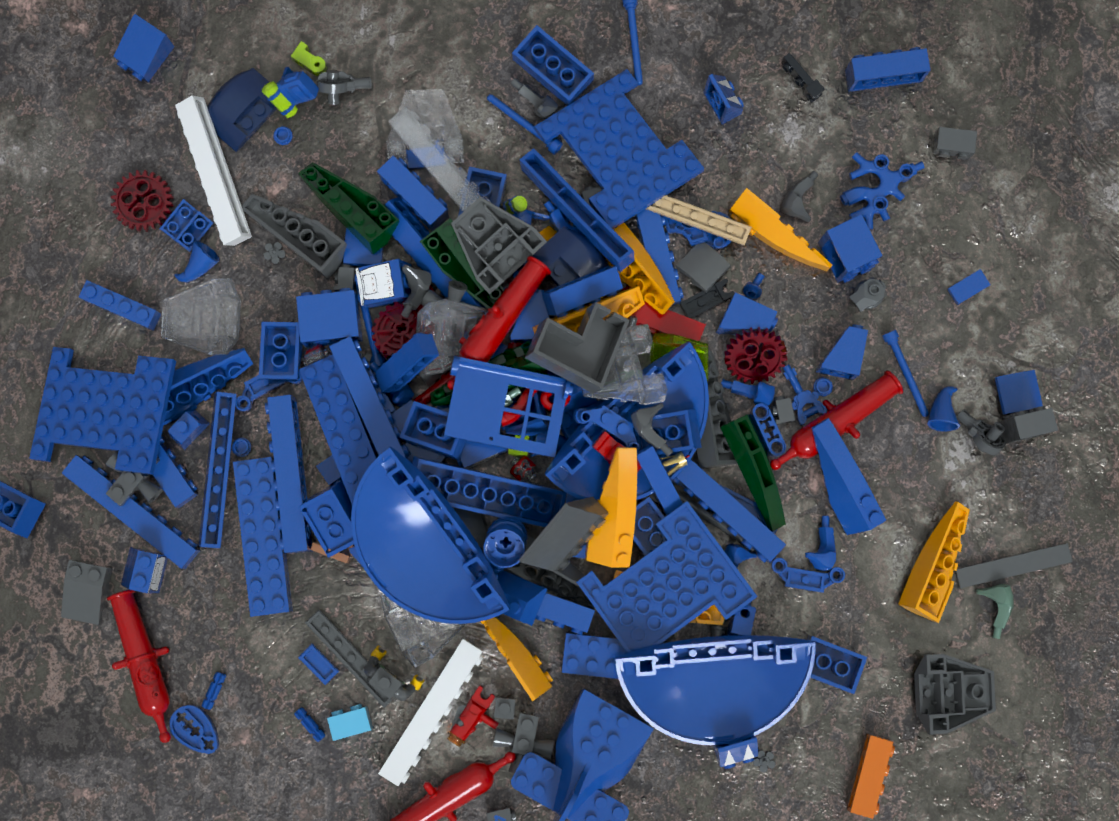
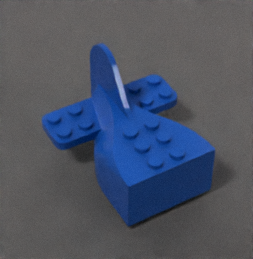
(591, 756)

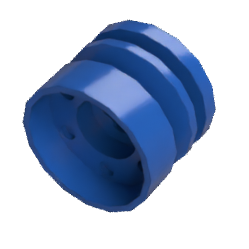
(505, 552)

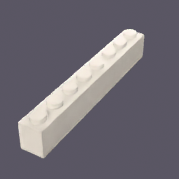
(213, 171)
(430, 712)

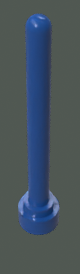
(630, 6)
(553, 145)
(892, 339)
(376, 356)

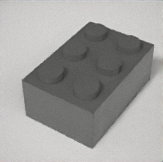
(1029, 424)

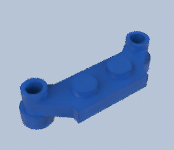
(258, 387)
(609, 422)
(806, 579)

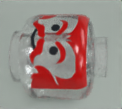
(315, 354)
(523, 469)

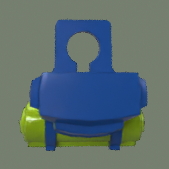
(290, 91)
(517, 207)

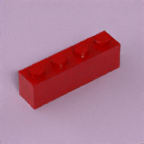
(669, 322)

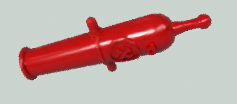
(495, 325)
(843, 416)
(141, 660)
(454, 792)

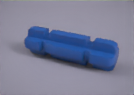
(213, 690)
(309, 724)

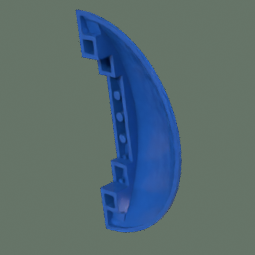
(582, 469)
(420, 546)
(716, 685)

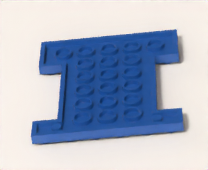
(620, 150)
(105, 410)
(669, 584)

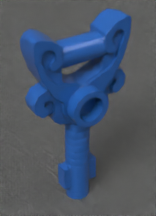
(803, 398)

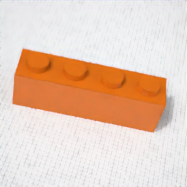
(870, 776)

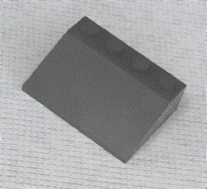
(565, 534)

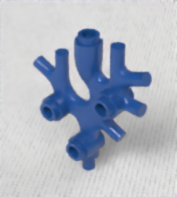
(888, 186)

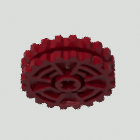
(393, 329)

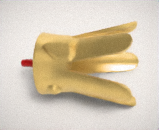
(678, 458)

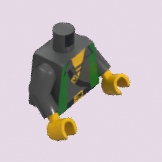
(386, 681)

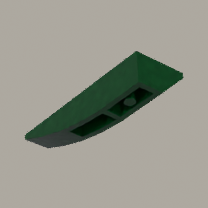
(352, 207)
(449, 256)
(510, 358)
(755, 466)

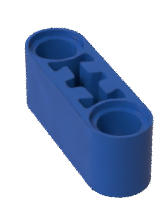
(765, 436)

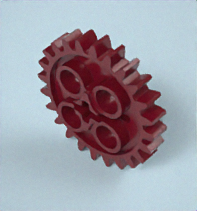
(132, 187)
(771, 360)

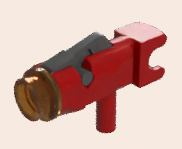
(469, 716)

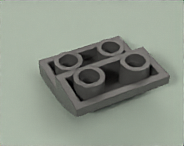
(703, 266)

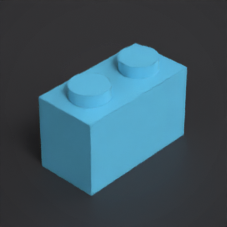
(349, 723)

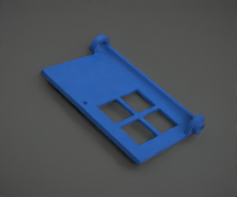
(480, 402)

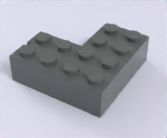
(583, 355)

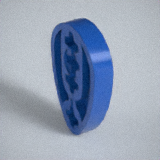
(201, 720)

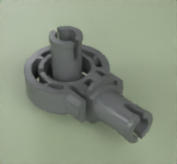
(338, 82)
(984, 434)

